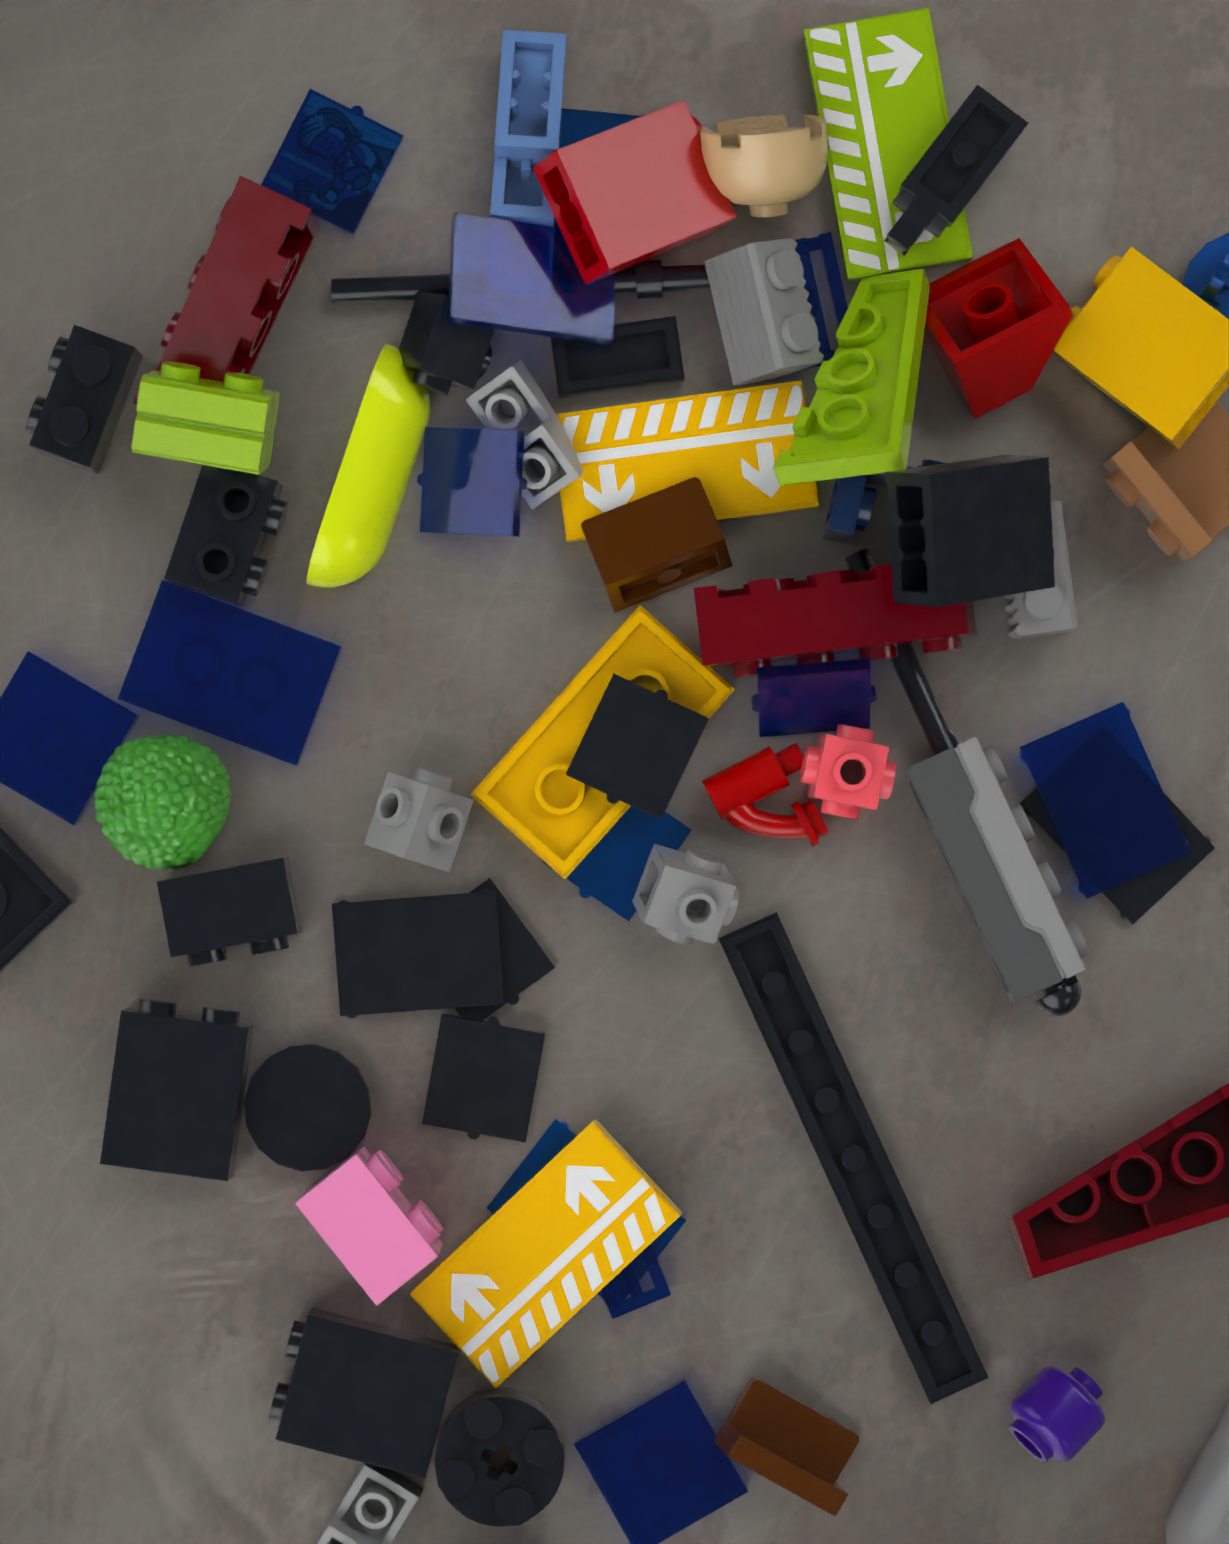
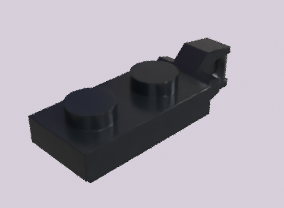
(954, 168)

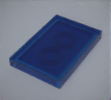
(230, 672)

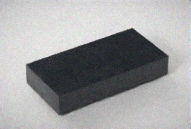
(638, 357)

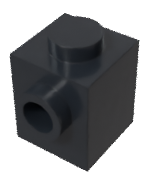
(443, 351)

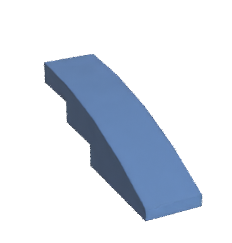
(527, 123)

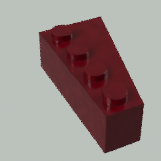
(240, 282)
(818, 619)
(1135, 1196)

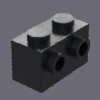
(84, 398)
(226, 534)

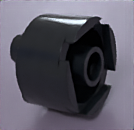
(516, 1490)

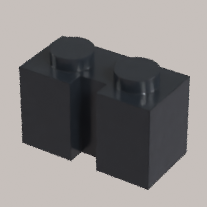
(230, 909)

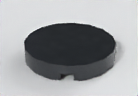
(308, 1107)

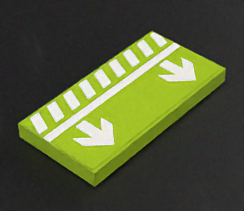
(882, 112)

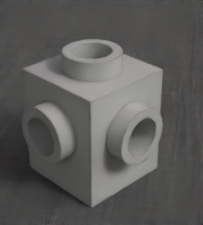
(419, 819)
(686, 894)

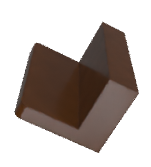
(656, 543)
(788, 1444)

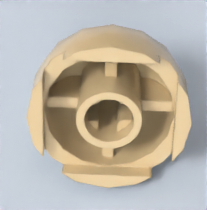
(765, 161)

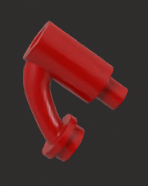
(755, 778)

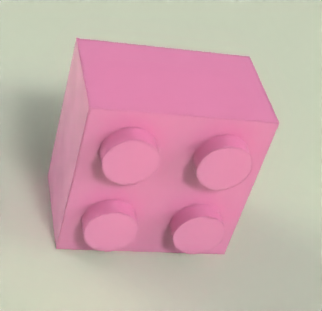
(372, 1223)

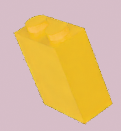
(1150, 346)

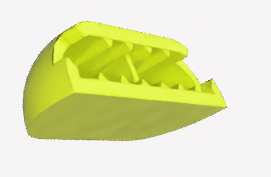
(371, 474)

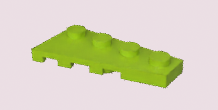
(866, 389)

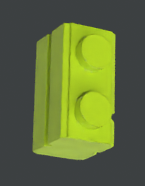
(205, 419)

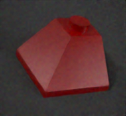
(995, 326)

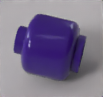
(1057, 1413)

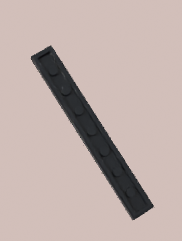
(853, 1158)

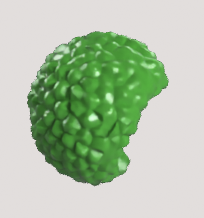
(162, 800)

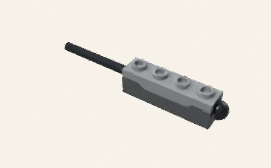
(988, 851)

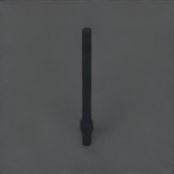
(645, 279)

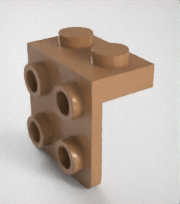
(1175, 489)

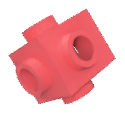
(823, 765)

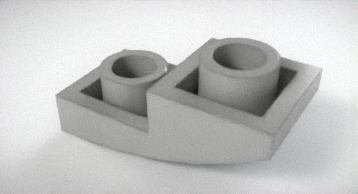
(518, 403)
(372, 1508)

